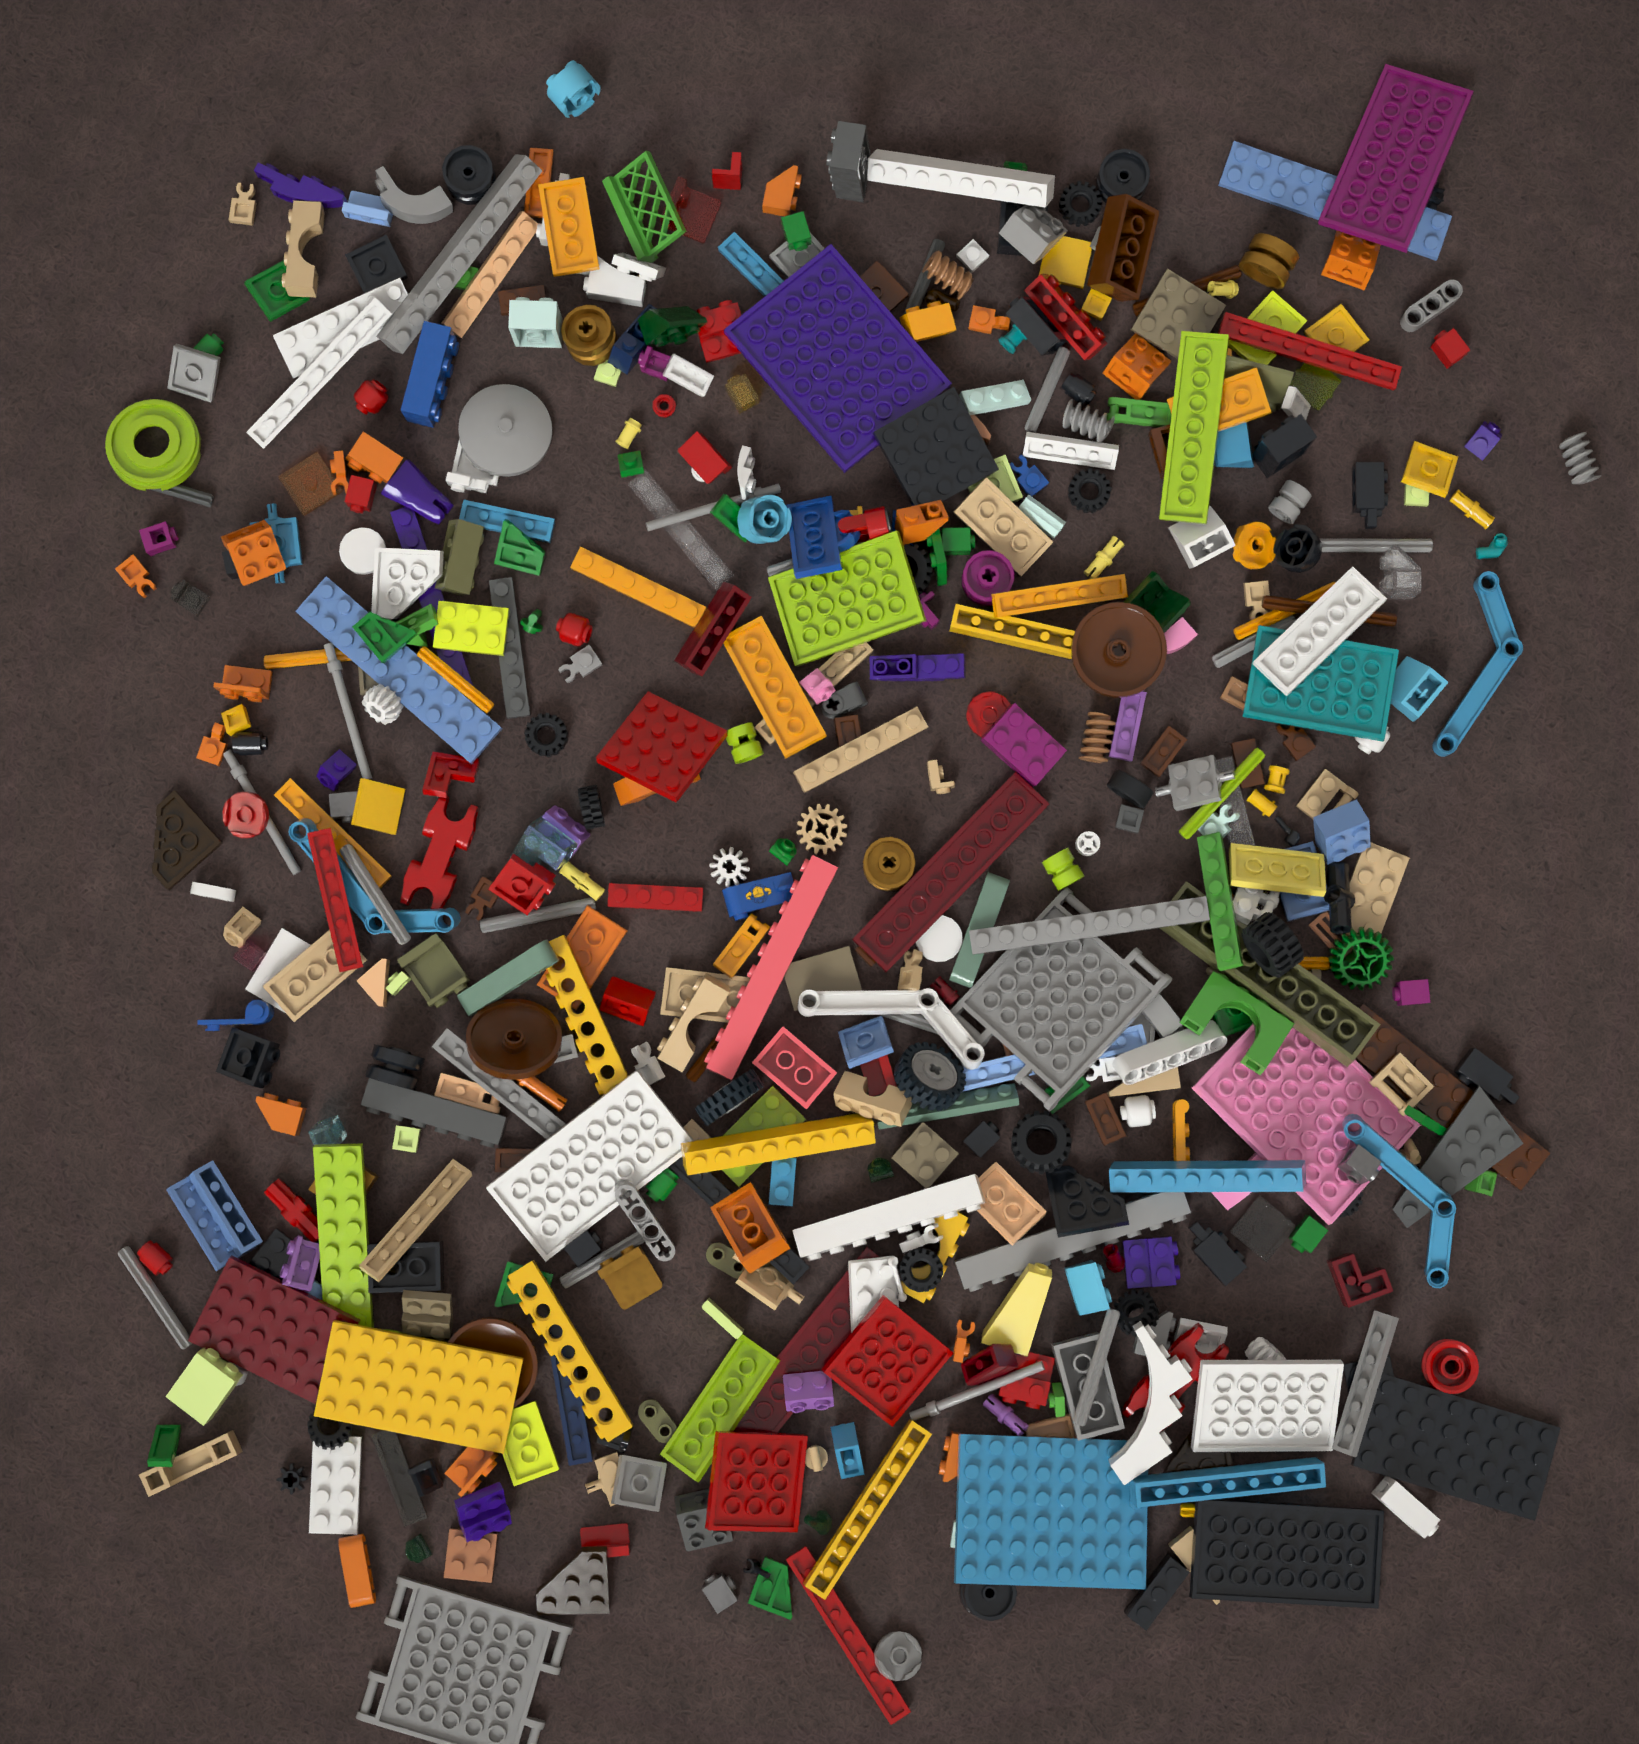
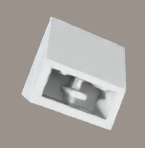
(1202, 541)

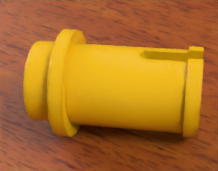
(1262, 803)

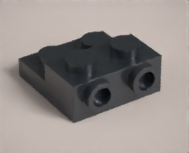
(248, 1058)

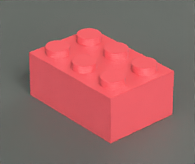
(794, 1067)

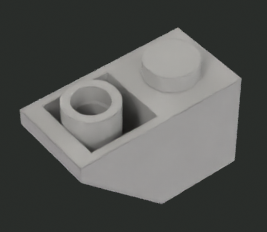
(1164, 1325)

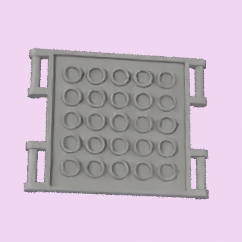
(1059, 1003)
(462, 1668)

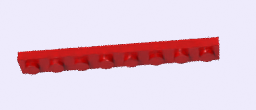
(1310, 351)
(851, 1641)

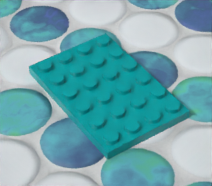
(1341, 696)

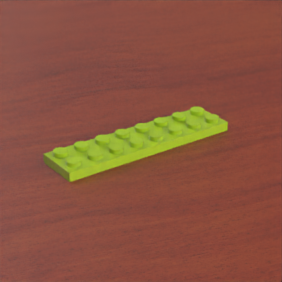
(1194, 427)
(343, 1228)

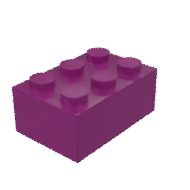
(1023, 745)

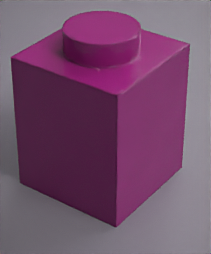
(1411, 992)

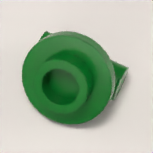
(530, 625)
(784, 850)

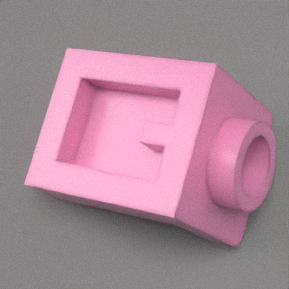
(817, 686)

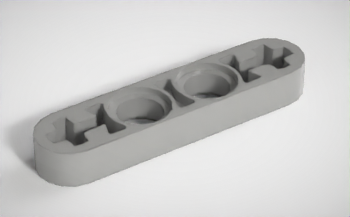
(642, 1222)

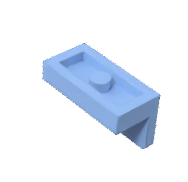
(367, 209)

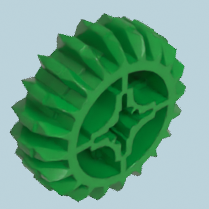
(1370, 956)

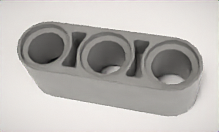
(1438, 298)

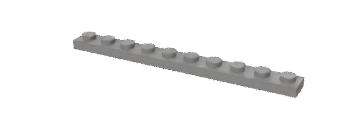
(1089, 925)

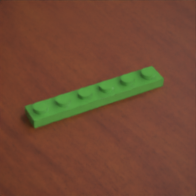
(1220, 901)

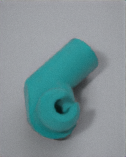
(1495, 548)

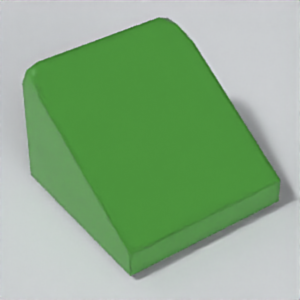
(1483, 1184)

